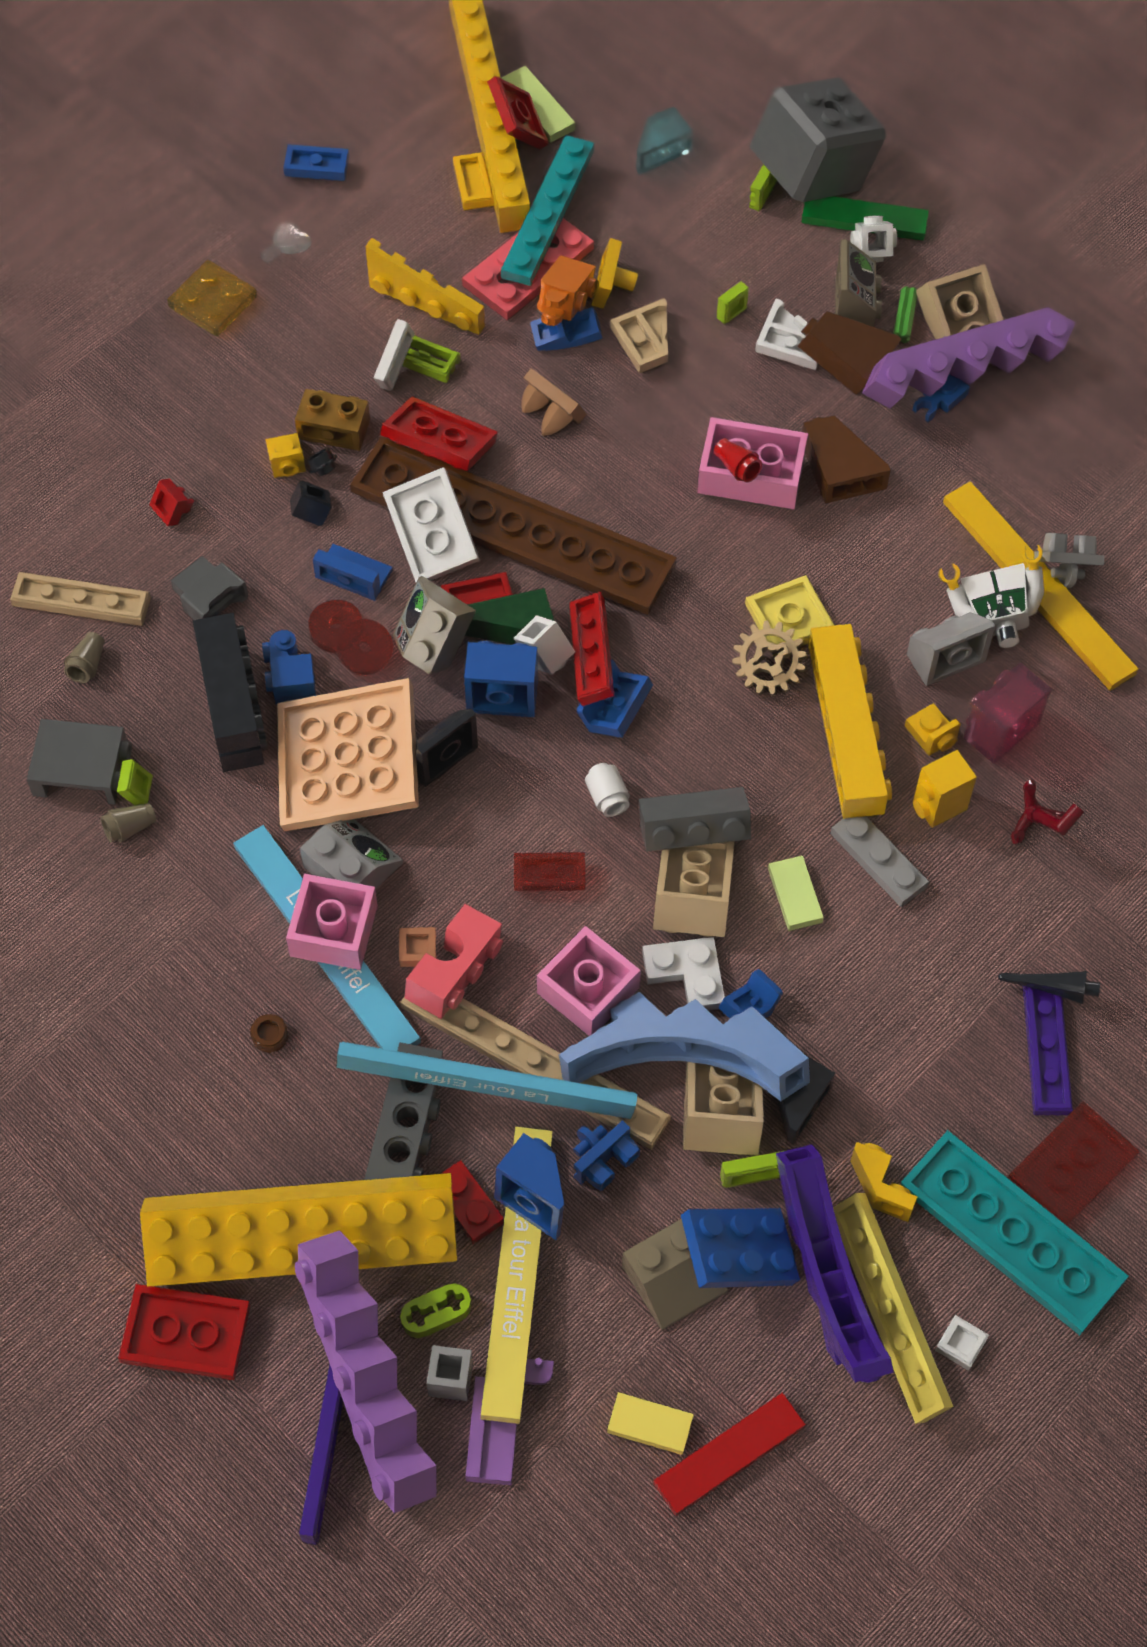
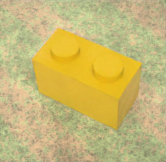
(944, 789)

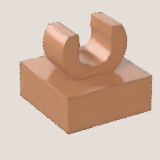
(415, 944)

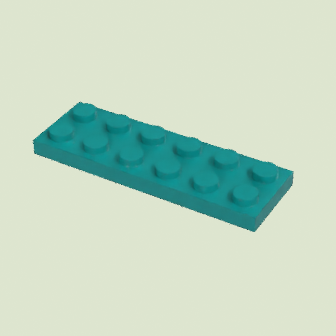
(1014, 1232)

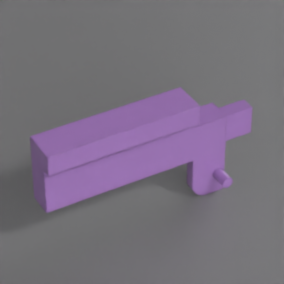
(493, 1442)

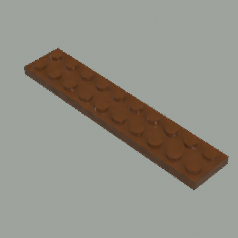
(530, 529)

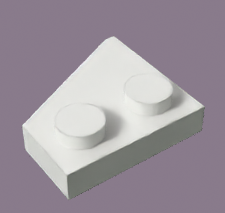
(782, 335)

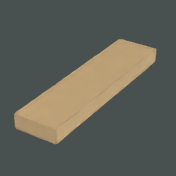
(80, 598)

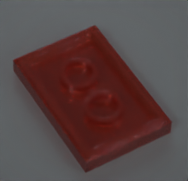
(1074, 1163)

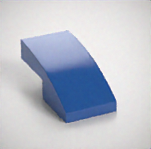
(579, 331)

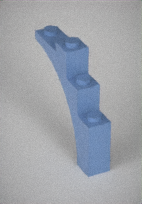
(690, 1034)

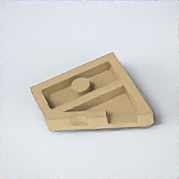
(644, 335)

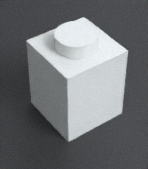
(550, 642)

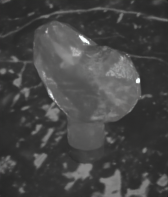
(286, 240)

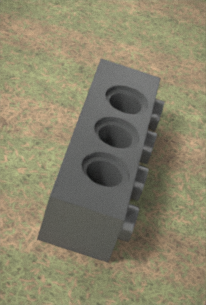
(395, 1138)

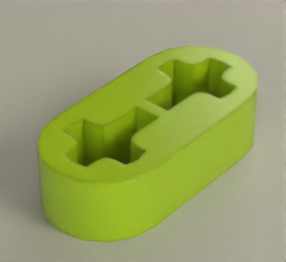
(432, 1302)

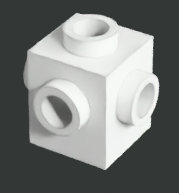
(885, 237)

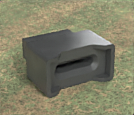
(208, 589)

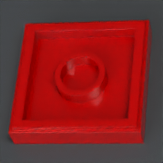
(518, 113)

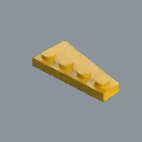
(394, 278)

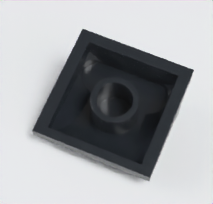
(446, 745)

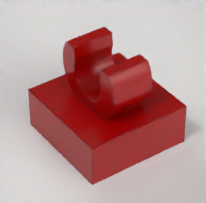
(170, 502)

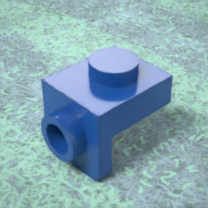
(758, 992)

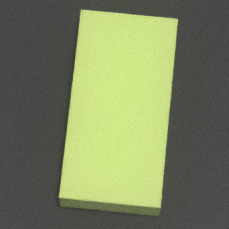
(795, 893)

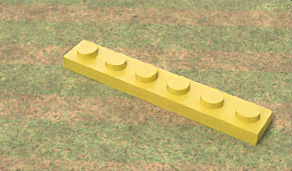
(891, 1309)

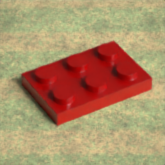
(439, 433)
(184, 1332)

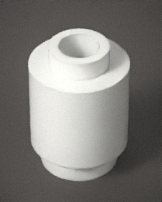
(607, 789)

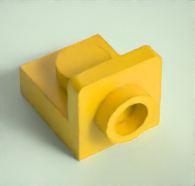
(285, 455)
(933, 729)

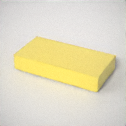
(650, 1423)

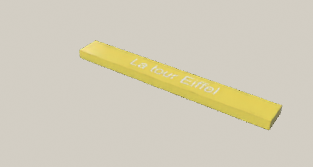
(512, 1311)

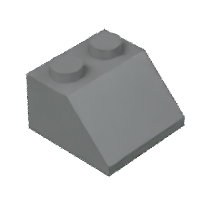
(950, 646)

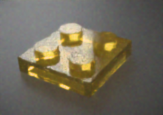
(212, 298)

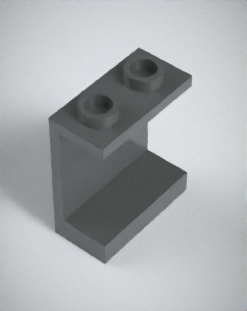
(78, 757)

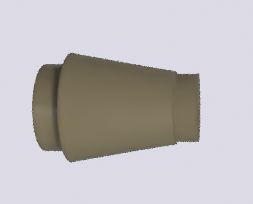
(84, 659)
(127, 821)

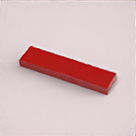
(591, 649)
(729, 1454)

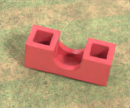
(441, 984)

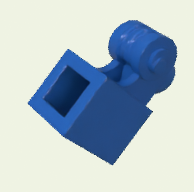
(290, 673)

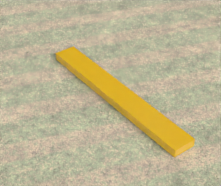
(1058, 604)

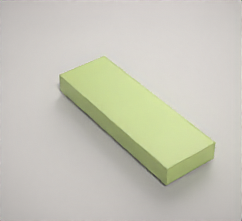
(551, 115)

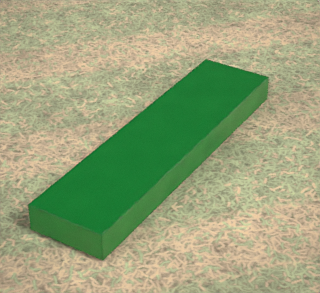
(845, 212)

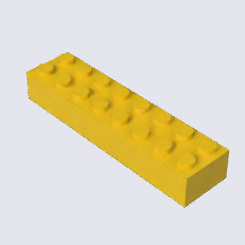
(260, 1229)

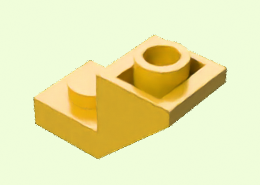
(871, 1167)

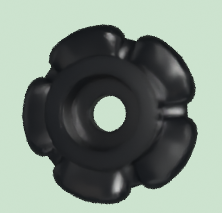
(322, 462)

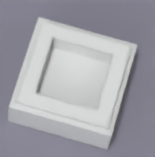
(962, 1342)

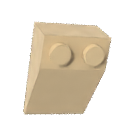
(959, 302)
(694, 889)
(721, 1111)

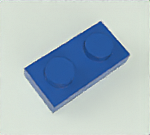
(316, 162)

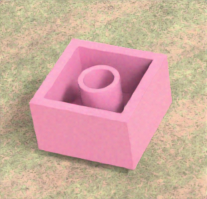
(332, 921)
(587, 981)

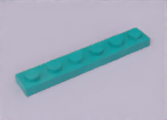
(547, 210)

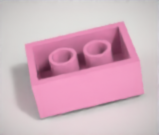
(778, 449)

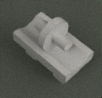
(1083, 554)

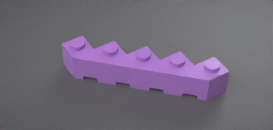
(968, 355)
(365, 1372)

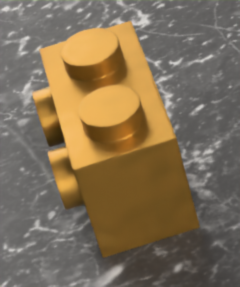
(332, 419)

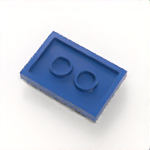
(739, 1247)

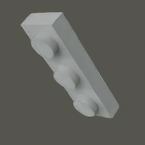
(880, 858)

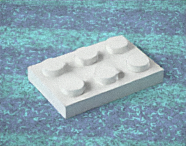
(431, 525)

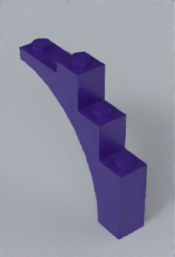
(829, 1278)

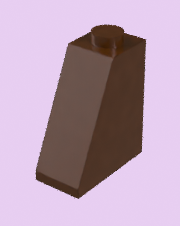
(846, 347)
(842, 461)

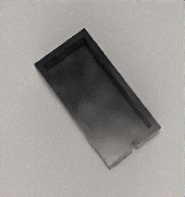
(230, 692)

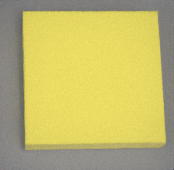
(793, 605)

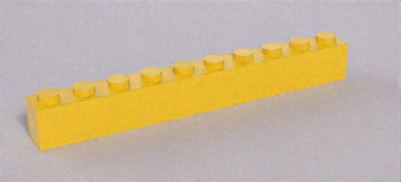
(498, 147)

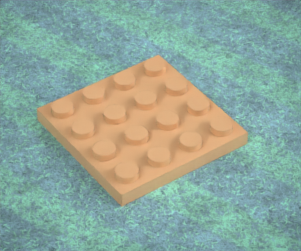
(347, 755)

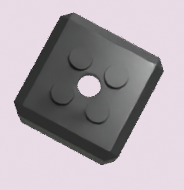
(818, 139)

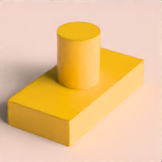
(611, 275)

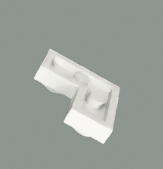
(689, 961)

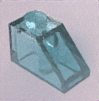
(663, 140)

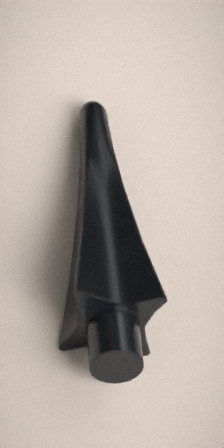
(1066, 985)

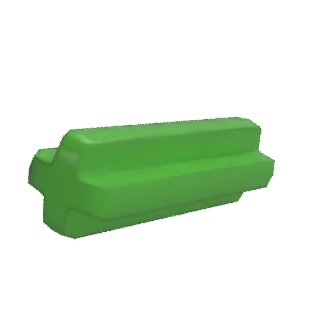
(905, 313)

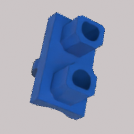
(592, 1165)

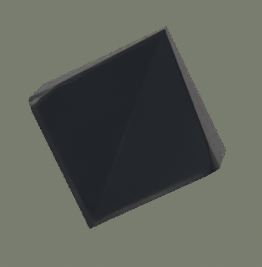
(310, 503)

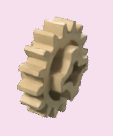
(784, 650)

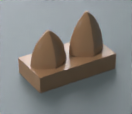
(560, 411)

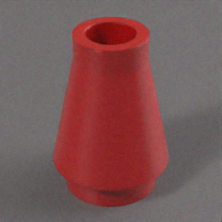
(739, 461)

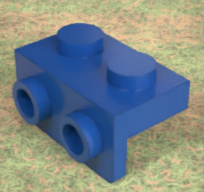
(615, 714)

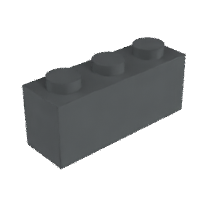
(695, 819)

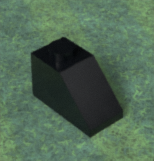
(801, 1105)

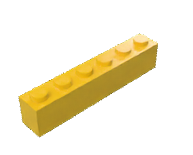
(848, 721)

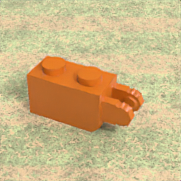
(565, 290)

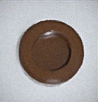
(269, 1033)

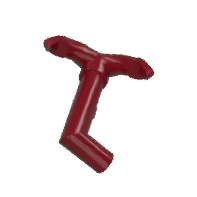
(1033, 812)

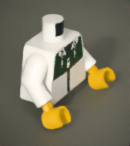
(1000, 595)

